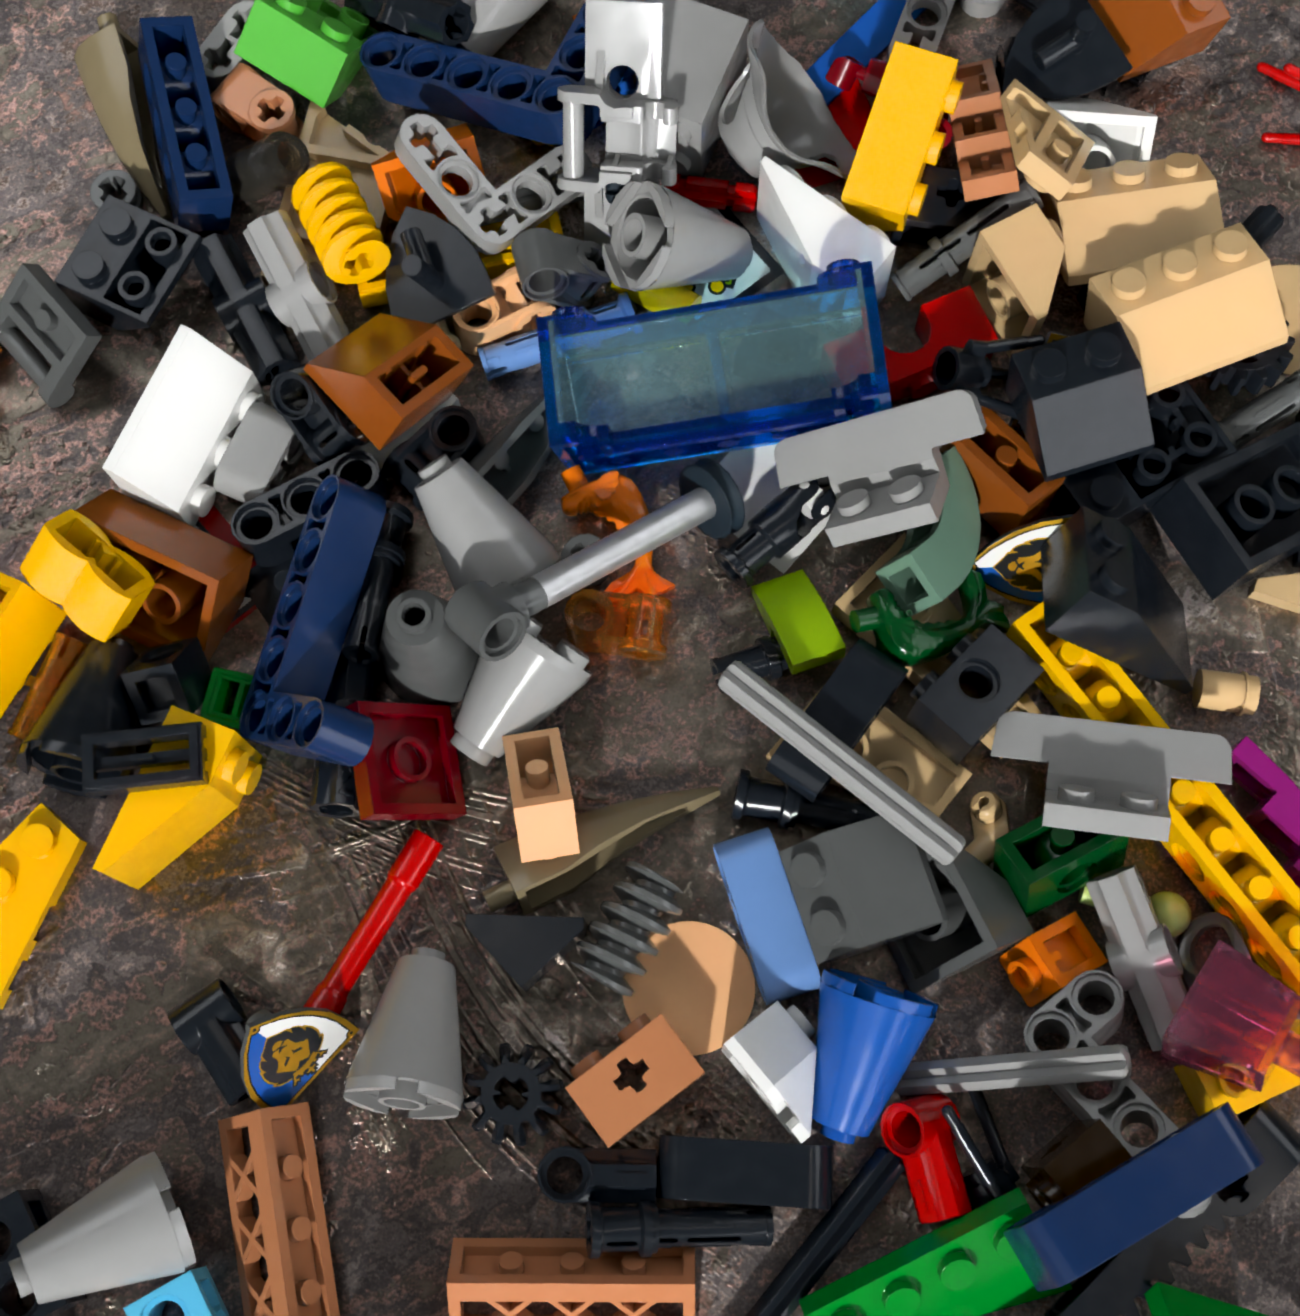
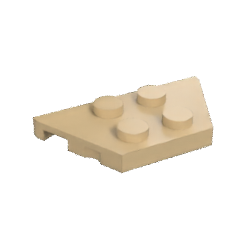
(332, 141)

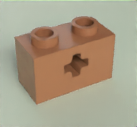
(617, 1111)

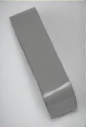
(1126, 1101)

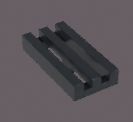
(195, 755)

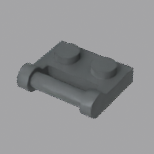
(53, 326)

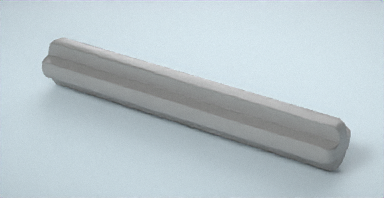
(1017, 1070)

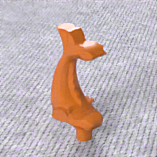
(621, 503)

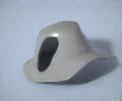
(780, 113)

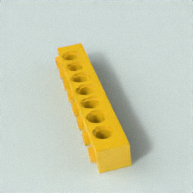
(1205, 829)

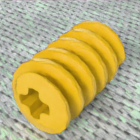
(339, 224)

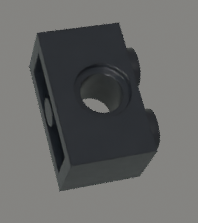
(994, 669)

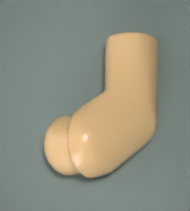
(989, 823)

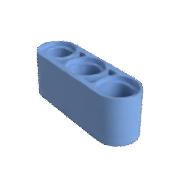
(767, 916)

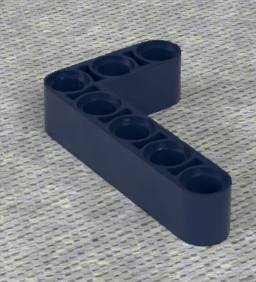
(482, 87)
(309, 628)

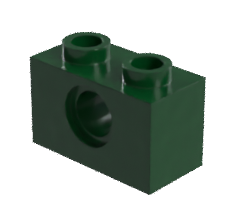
(1053, 862)

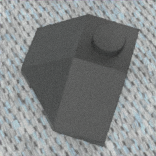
(980, 924)

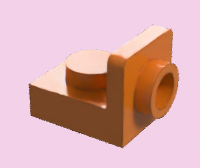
(1051, 959)

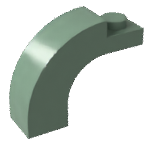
(941, 553)

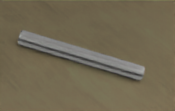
(842, 763)

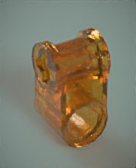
(622, 626)

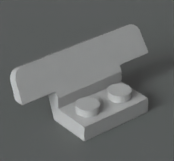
(883, 464)
(1111, 773)

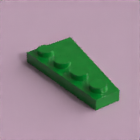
(948, 1272)

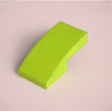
(798, 621)

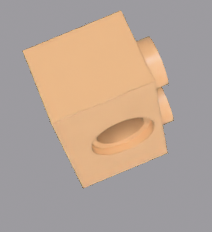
(541, 795)

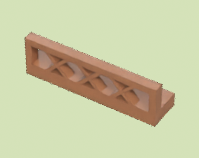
(291, 1213)
(558, 1271)

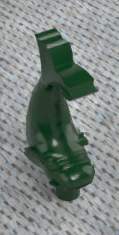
(918, 643)

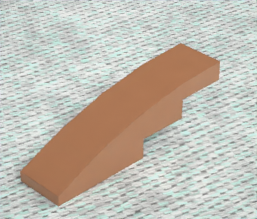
(982, 135)

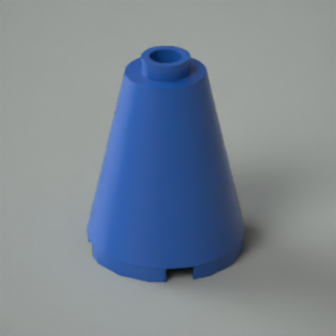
(862, 1049)

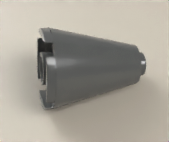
(421, 654)

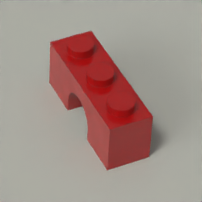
(940, 323)

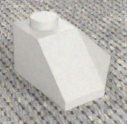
(1116, 130)
(779, 1065)

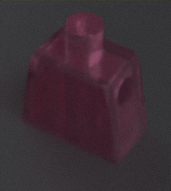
(1235, 1022)

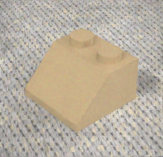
(1016, 272)

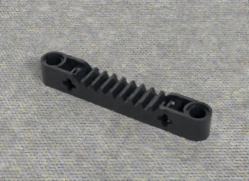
(1115, 1283)

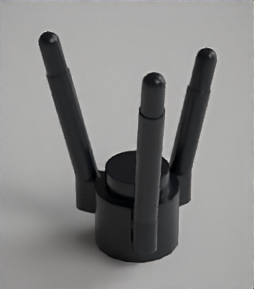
(972, 370)
(986, 1178)

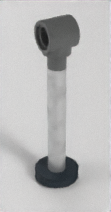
(497, 616)

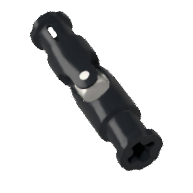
(776, 529)

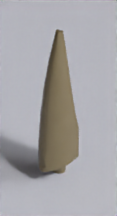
(118, 95)
(601, 837)

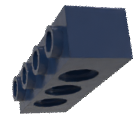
(184, 123)

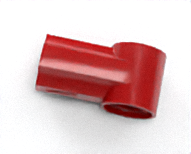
(925, 1143)

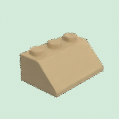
(1133, 213)
(1192, 306)

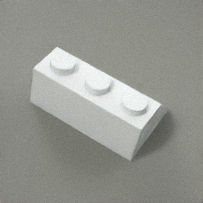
(183, 427)

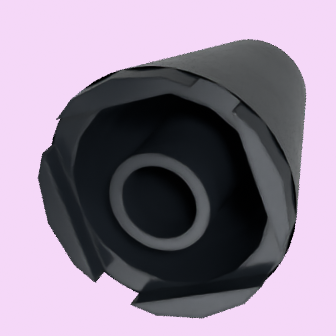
(86, 702)

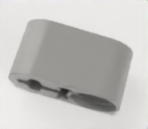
(258, 455)

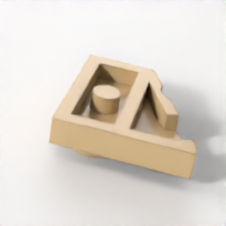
(1043, 141)

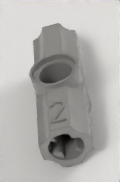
(298, 285)
(1139, 949)

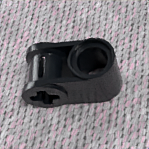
(313, 416)
(430, 444)

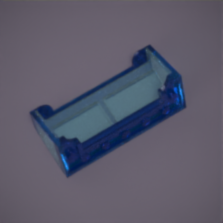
(713, 372)

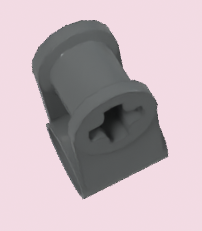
(558, 267)

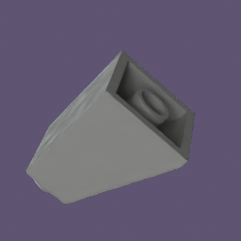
(700, 64)

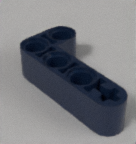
(1133, 1199)

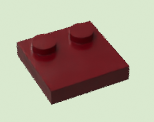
(410, 764)

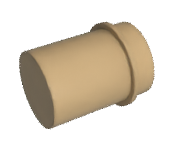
(1226, 691)

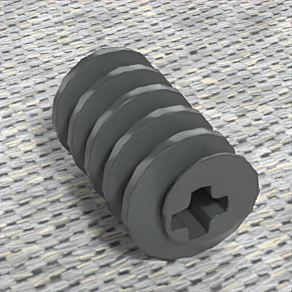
(628, 928)

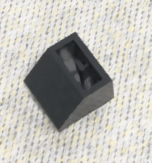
(126, 265)

